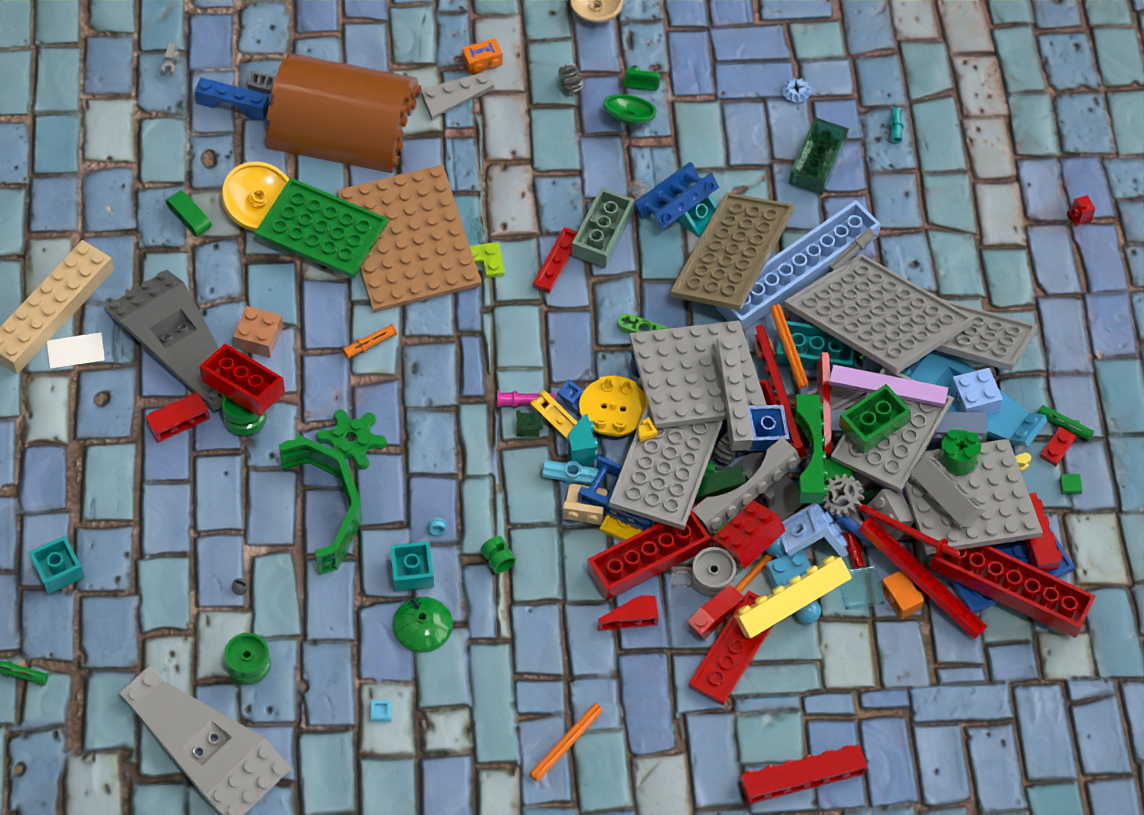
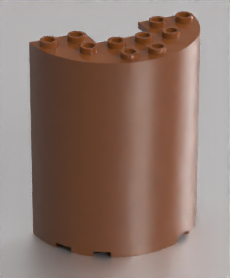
(340, 112)

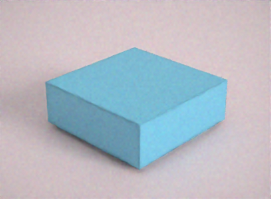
(380, 710)

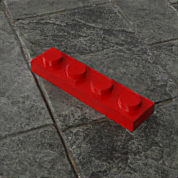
(555, 261)

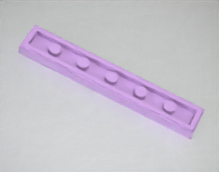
(903, 388)

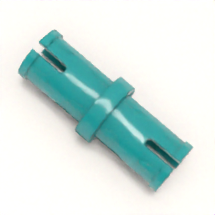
(896, 125)

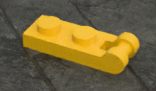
(554, 414)

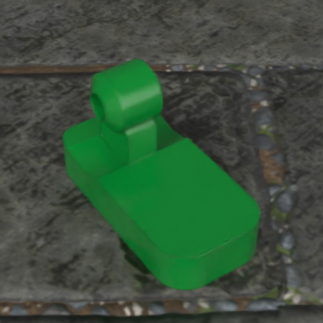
(641, 79)

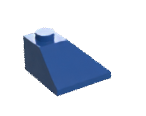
(767, 426)

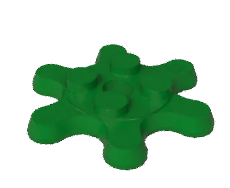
(359, 428)

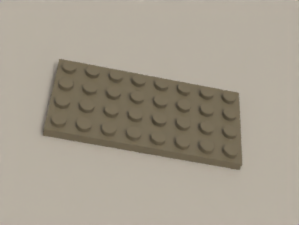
(732, 251)

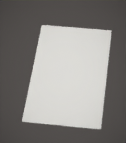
(75, 350)

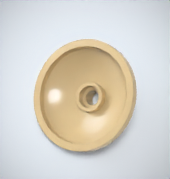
(597, 9)

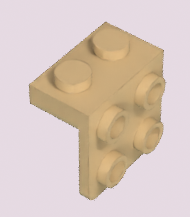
(581, 512)

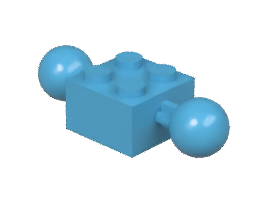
(786, 567)

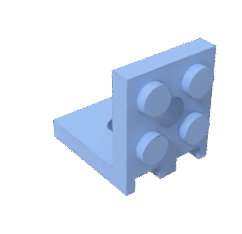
(815, 525)

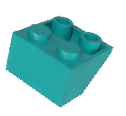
(582, 444)

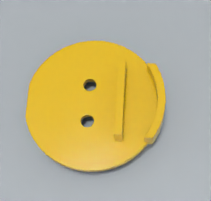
(615, 393)

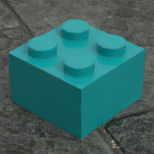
(56, 564)
(412, 566)

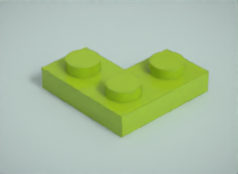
(491, 257)

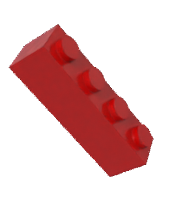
(1043, 549)

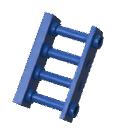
(669, 188)
(591, 497)

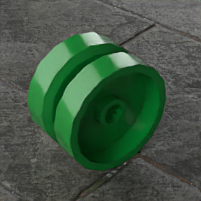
(241, 420)
(247, 658)

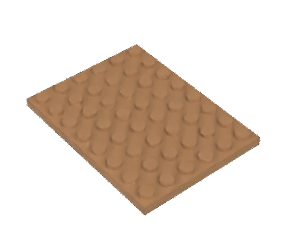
(422, 246)

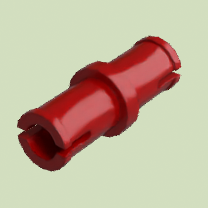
(854, 550)

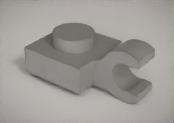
(171, 58)

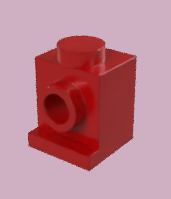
(1081, 211)

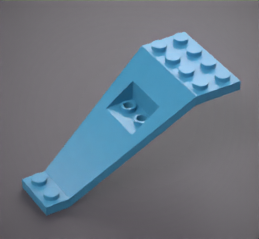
(1010, 423)

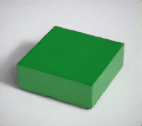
(1070, 484)

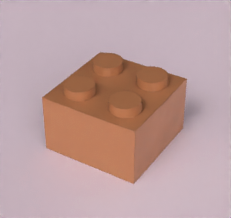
(258, 331)

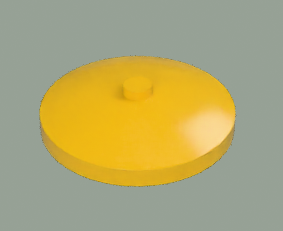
(251, 192)

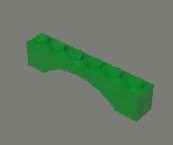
(808, 416)

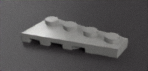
(448, 95)

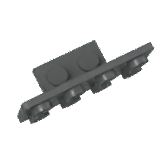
(780, 496)

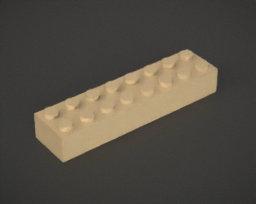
(52, 304)

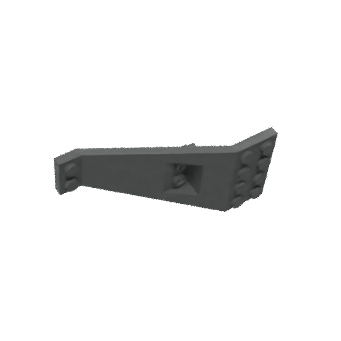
(171, 328)

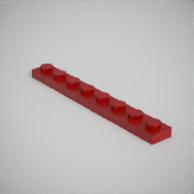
(777, 384)
(922, 577)

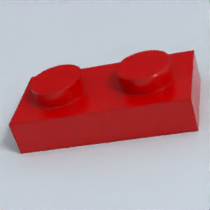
(1058, 446)

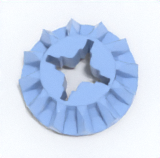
(791, 94)

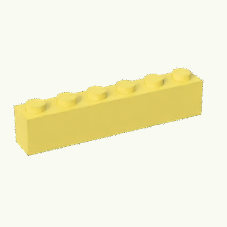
(792, 596)

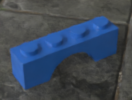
(252, 103)

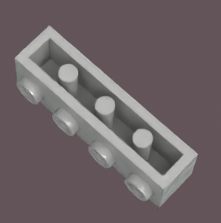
(947, 492)

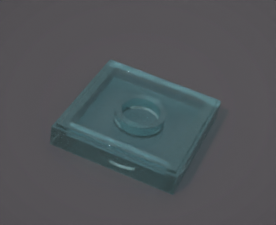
(862, 589)

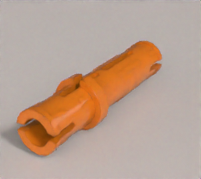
(350, 350)

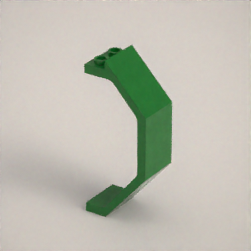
(309, 452)

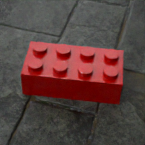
(242, 379)

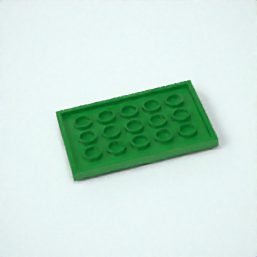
(321, 227)

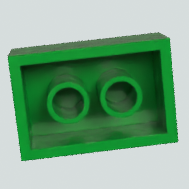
(875, 418)

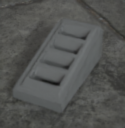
(260, 78)

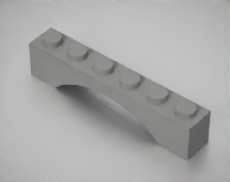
(738, 417)
(717, 510)

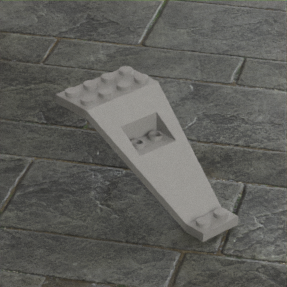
(231, 770)

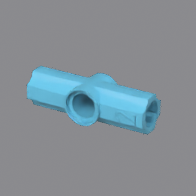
(561, 471)

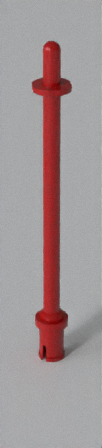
(941, 546)

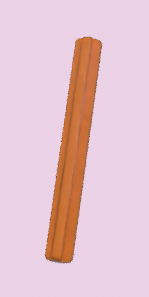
(789, 346)
(566, 742)

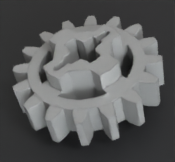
(844, 503)

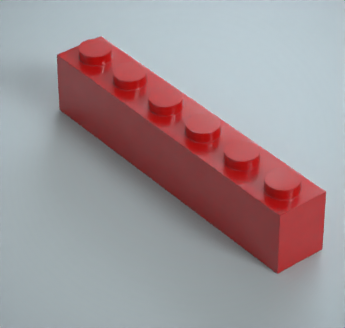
(803, 774)

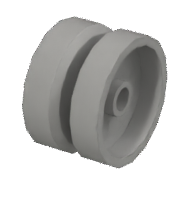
(713, 571)

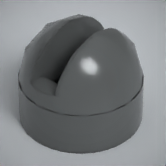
(239, 589)

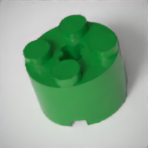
(960, 451)

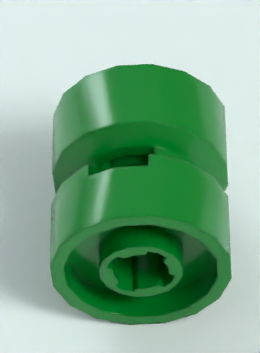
(498, 555)

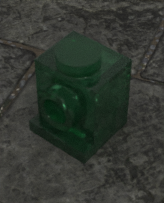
(528, 424)

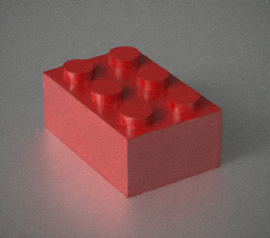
(749, 533)

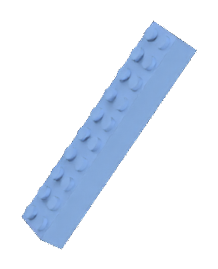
(802, 263)

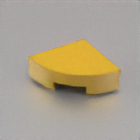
(646, 430)

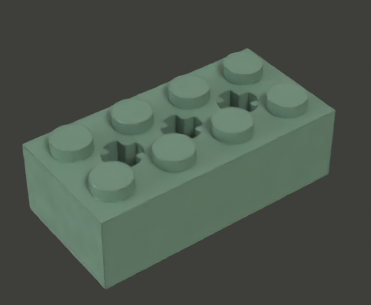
(603, 227)

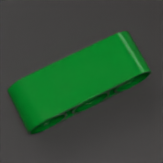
(188, 213)

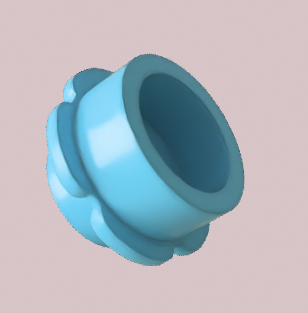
(437, 526)

